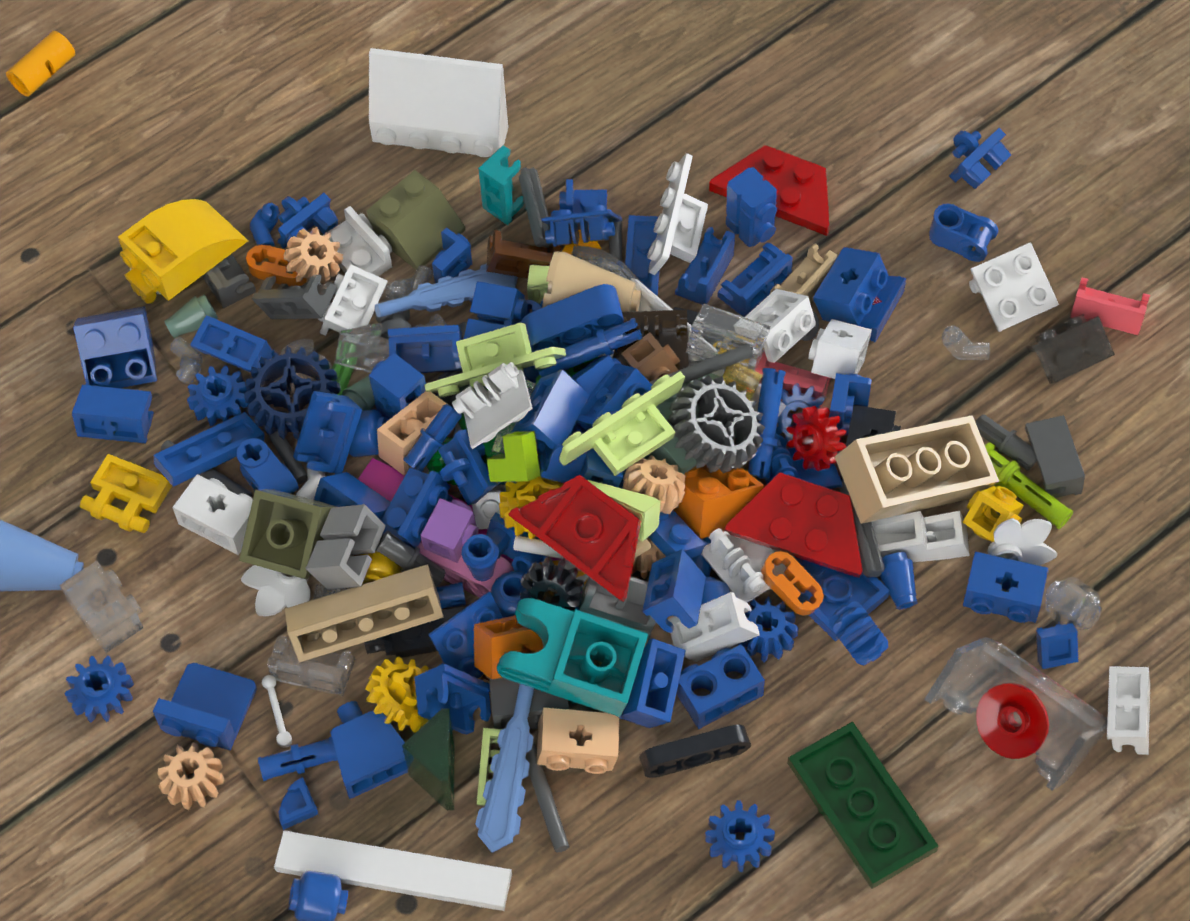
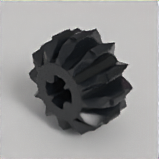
(547, 575)

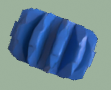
(781, 629)
(858, 633)

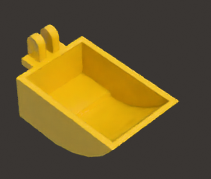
(176, 247)

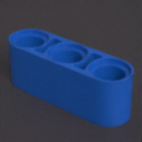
(574, 318)

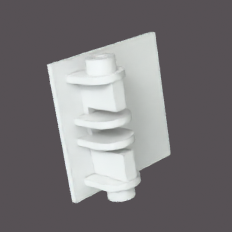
(1013, 287)
(494, 409)
(739, 564)

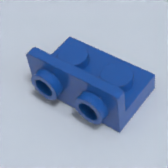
(848, 391)
(611, 393)
(414, 505)

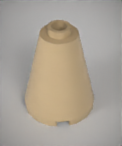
(573, 275)

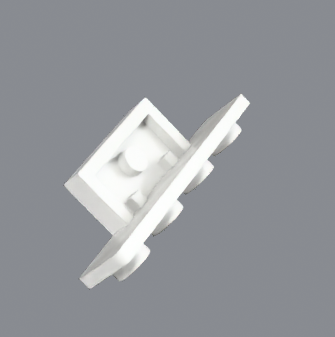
(680, 222)

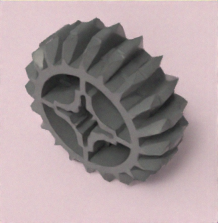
(711, 434)

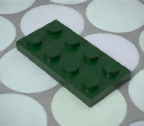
(862, 805)

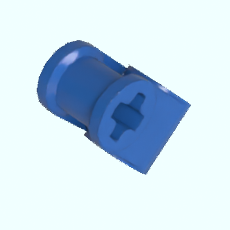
(962, 232)
(263, 468)

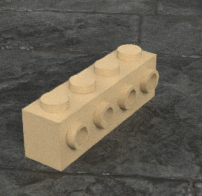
(363, 613)

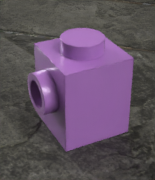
(449, 529)

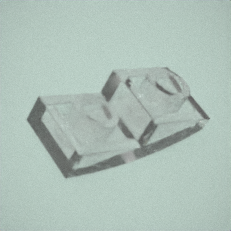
(603, 260)

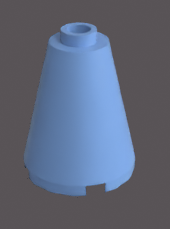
(33, 562)

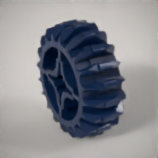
(264, 391)

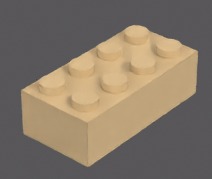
(916, 468)

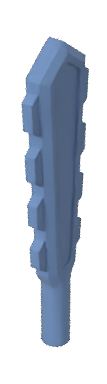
(446, 292)
(504, 793)

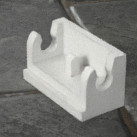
(719, 626)
(1129, 708)

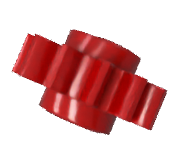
(816, 438)

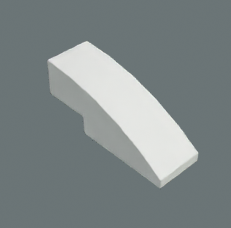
(923, 537)

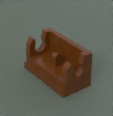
(514, 257)

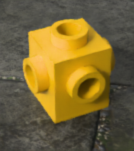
(983, 507)

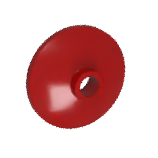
(997, 721)

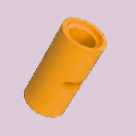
(40, 63)

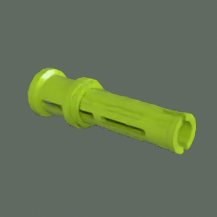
(1028, 491)

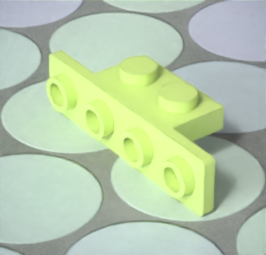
(488, 351)
(630, 432)

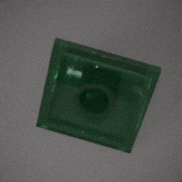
(432, 758)

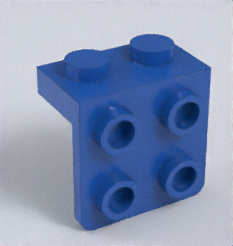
(206, 706)

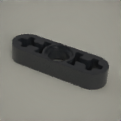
(694, 751)

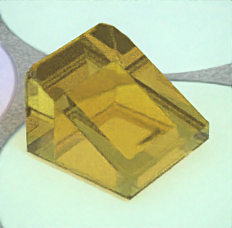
(744, 377)

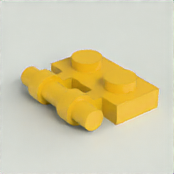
(128, 483)

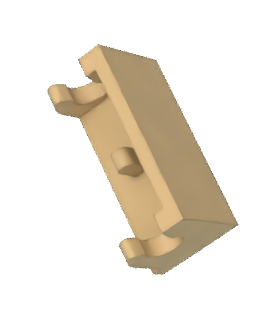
(808, 274)

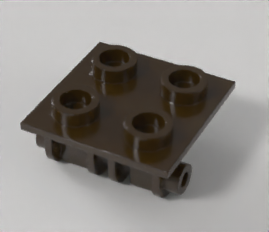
(666, 327)

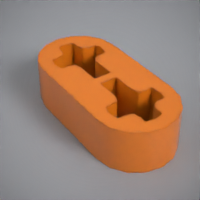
(275, 266)
(800, 582)

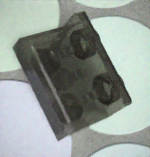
(1071, 348)

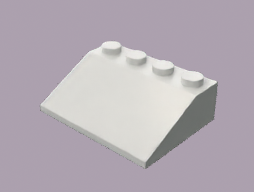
(436, 102)

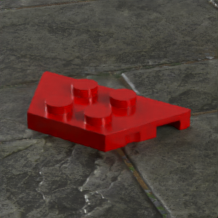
(799, 186)
(803, 522)
(586, 531)

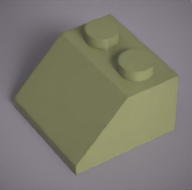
(413, 219)
(283, 531)

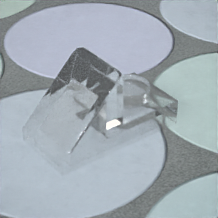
(362, 347)

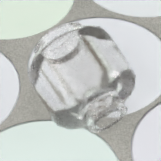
(1073, 603)

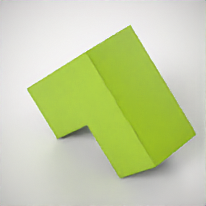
(518, 462)

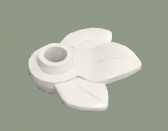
(1023, 541)
(275, 590)

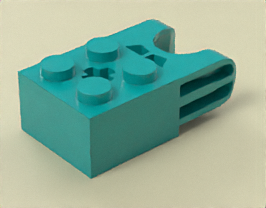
(569, 647)

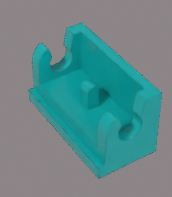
(497, 186)

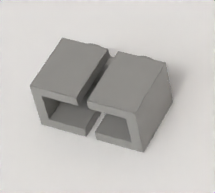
(345, 533)

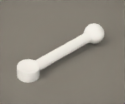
(283, 738)

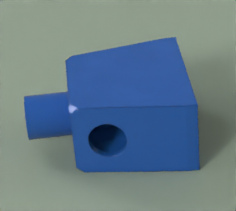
(366, 749)

